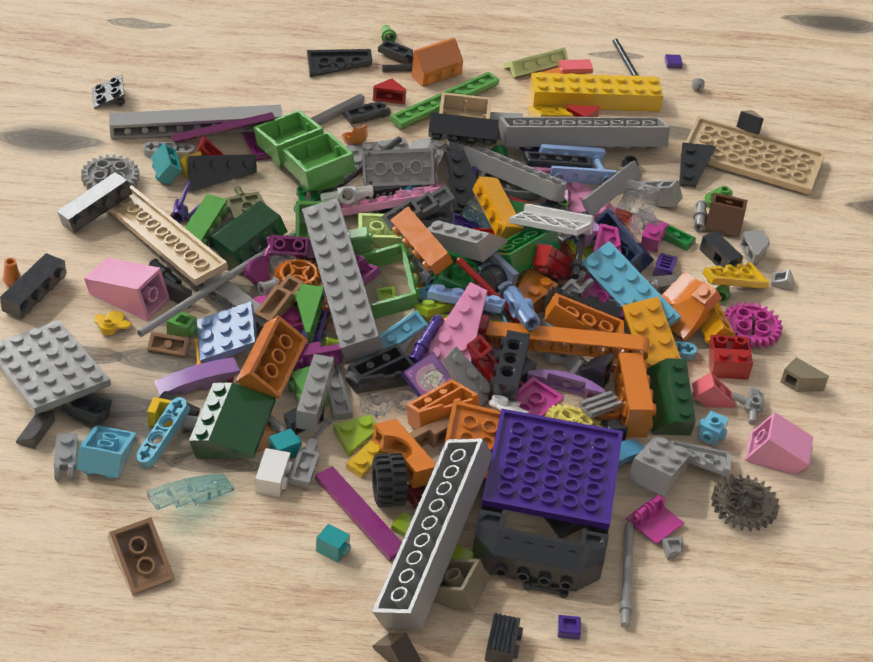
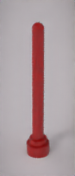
(483, 284)

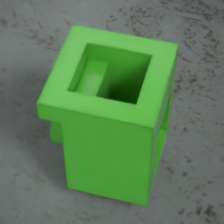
(182, 325)

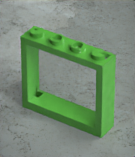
(399, 303)

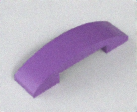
(566, 382)

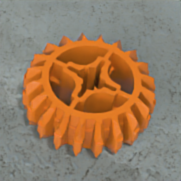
(300, 269)

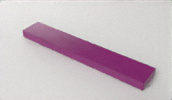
(222, 128)
(359, 512)

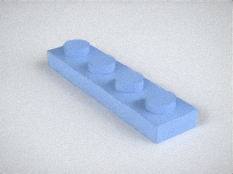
(449, 295)

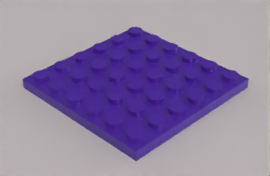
(553, 469)

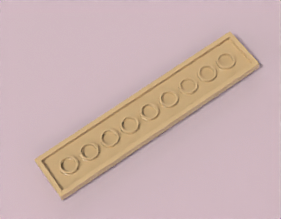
(168, 238)

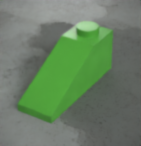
(310, 305)

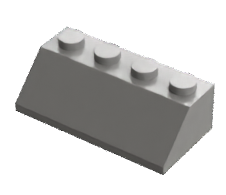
(466, 241)

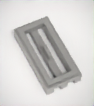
(598, 402)

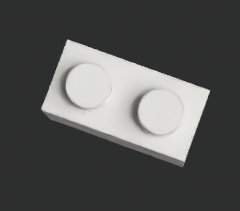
(273, 472)

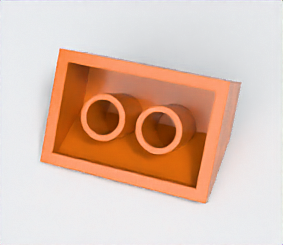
(437, 62)

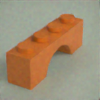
(394, 438)

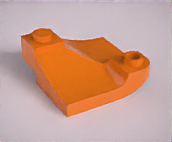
(692, 302)

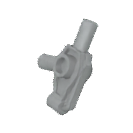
(752, 405)

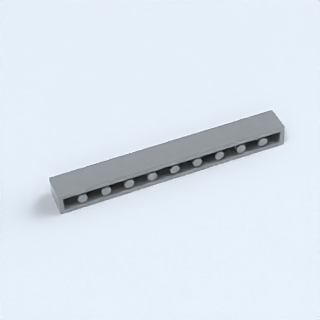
(171, 122)

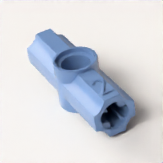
(521, 308)

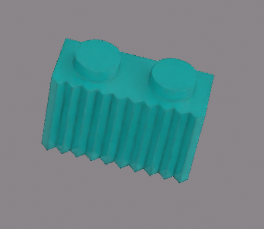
(166, 164)

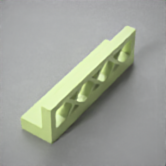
(536, 62)

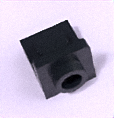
(615, 424)

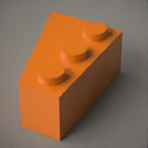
(534, 287)
(438, 403)

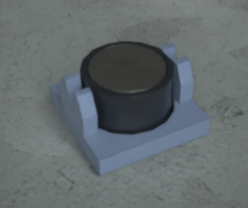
(498, 274)

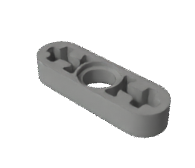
(183, 149)

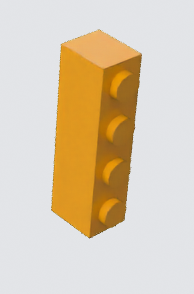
(496, 206)

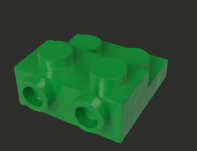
(454, 275)

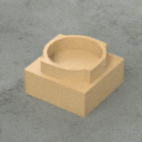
(465, 106)

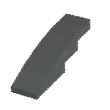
(422, 206)

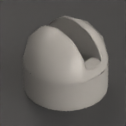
(698, 83)

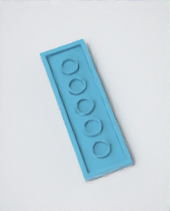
(623, 280)

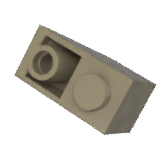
(804, 377)

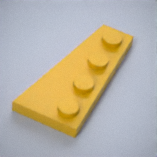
(736, 276)

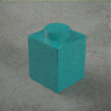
(286, 442)
(333, 543)

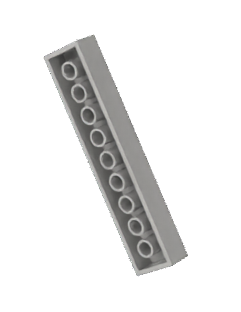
(584, 132)
(342, 280)
(432, 535)

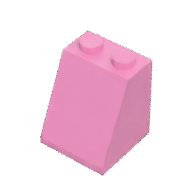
(780, 445)

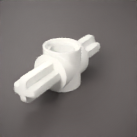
(357, 192)

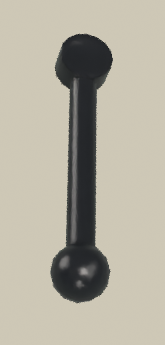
(563, 593)

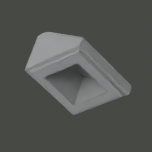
(783, 280)

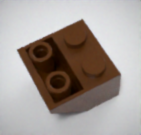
(726, 214)

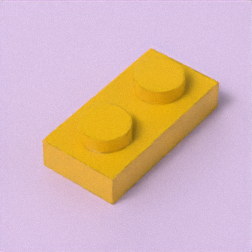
(361, 462)

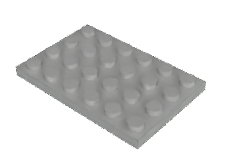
(49, 367)

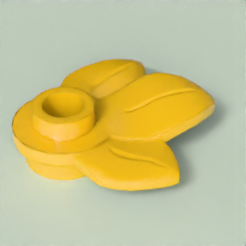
(111, 322)

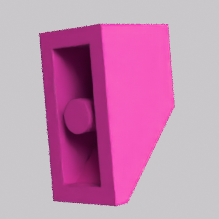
(653, 236)

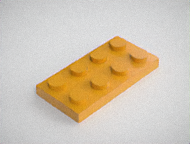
(649, 320)

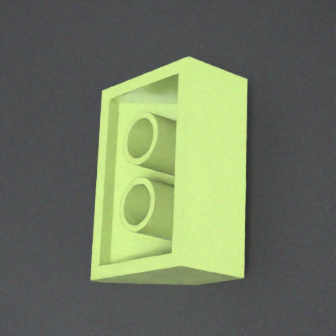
(382, 235)

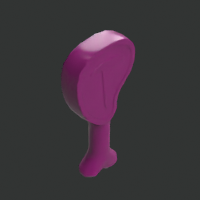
(257, 268)

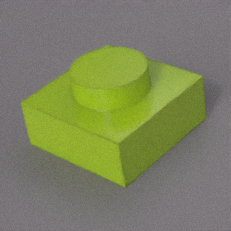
(385, 293)

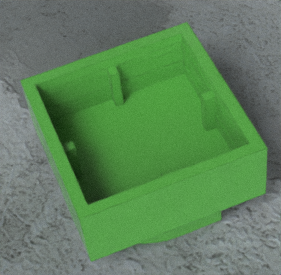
(285, 132)
(319, 162)

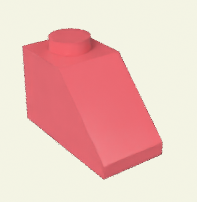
(712, 392)

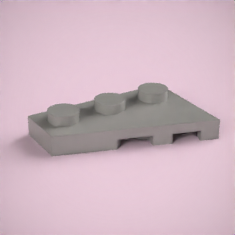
(466, 374)

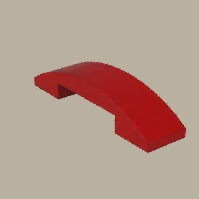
(484, 360)

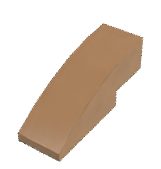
(279, 299)

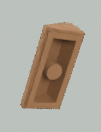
(168, 344)

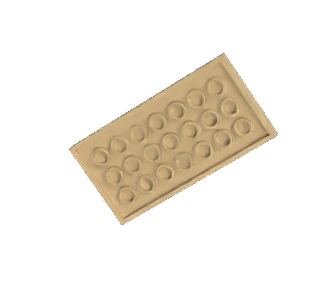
(758, 155)

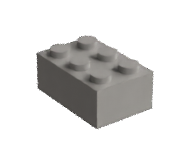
(659, 465)

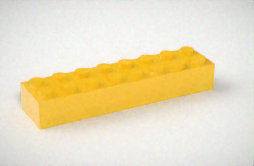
(603, 90)

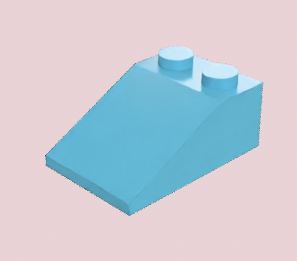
(105, 451)

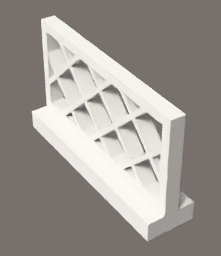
(554, 220)

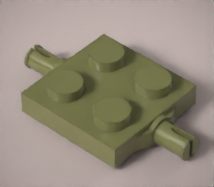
(242, 201)

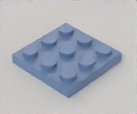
(227, 332)

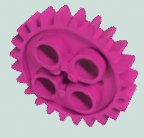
(765, 325)

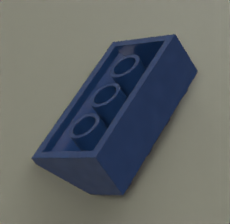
(630, 245)

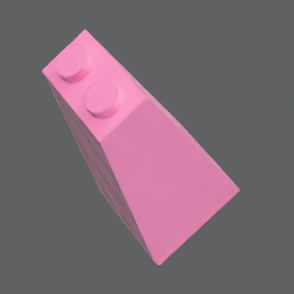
(129, 286)

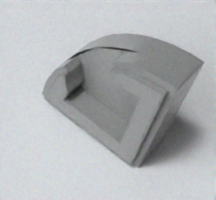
(672, 546)

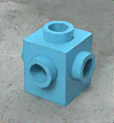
(713, 428)

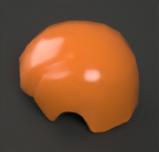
(357, 136)

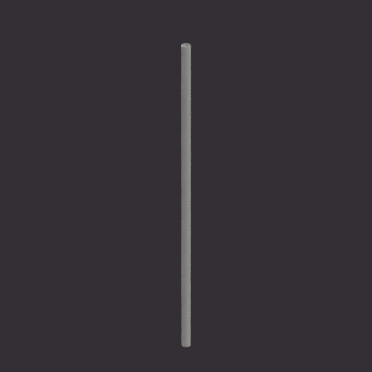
(198, 295)

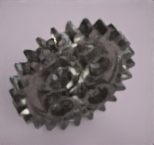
(745, 502)

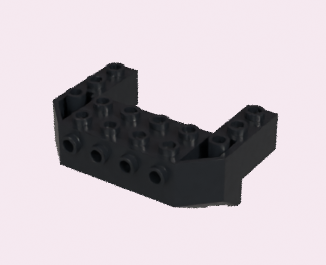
(536, 556)

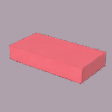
(575, 66)

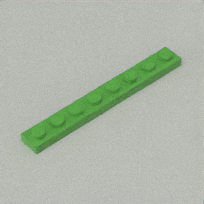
(423, 109)

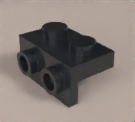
(91, 408)

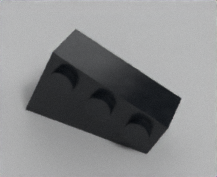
(379, 370)

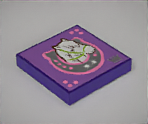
(426, 375)

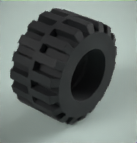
(389, 480)

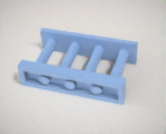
(582, 175)

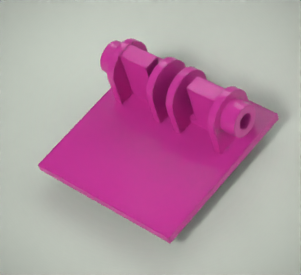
(655, 519)

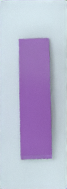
(198, 376)

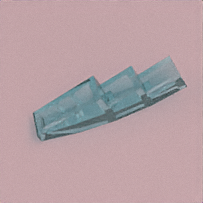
(188, 490)

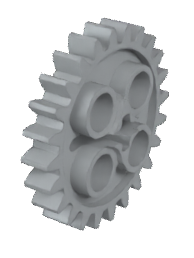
(100, 169)

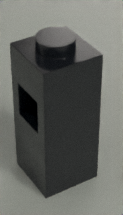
(720, 250)

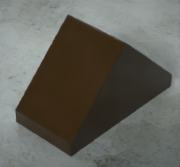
(397, 648)

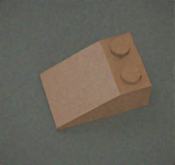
(140, 555)

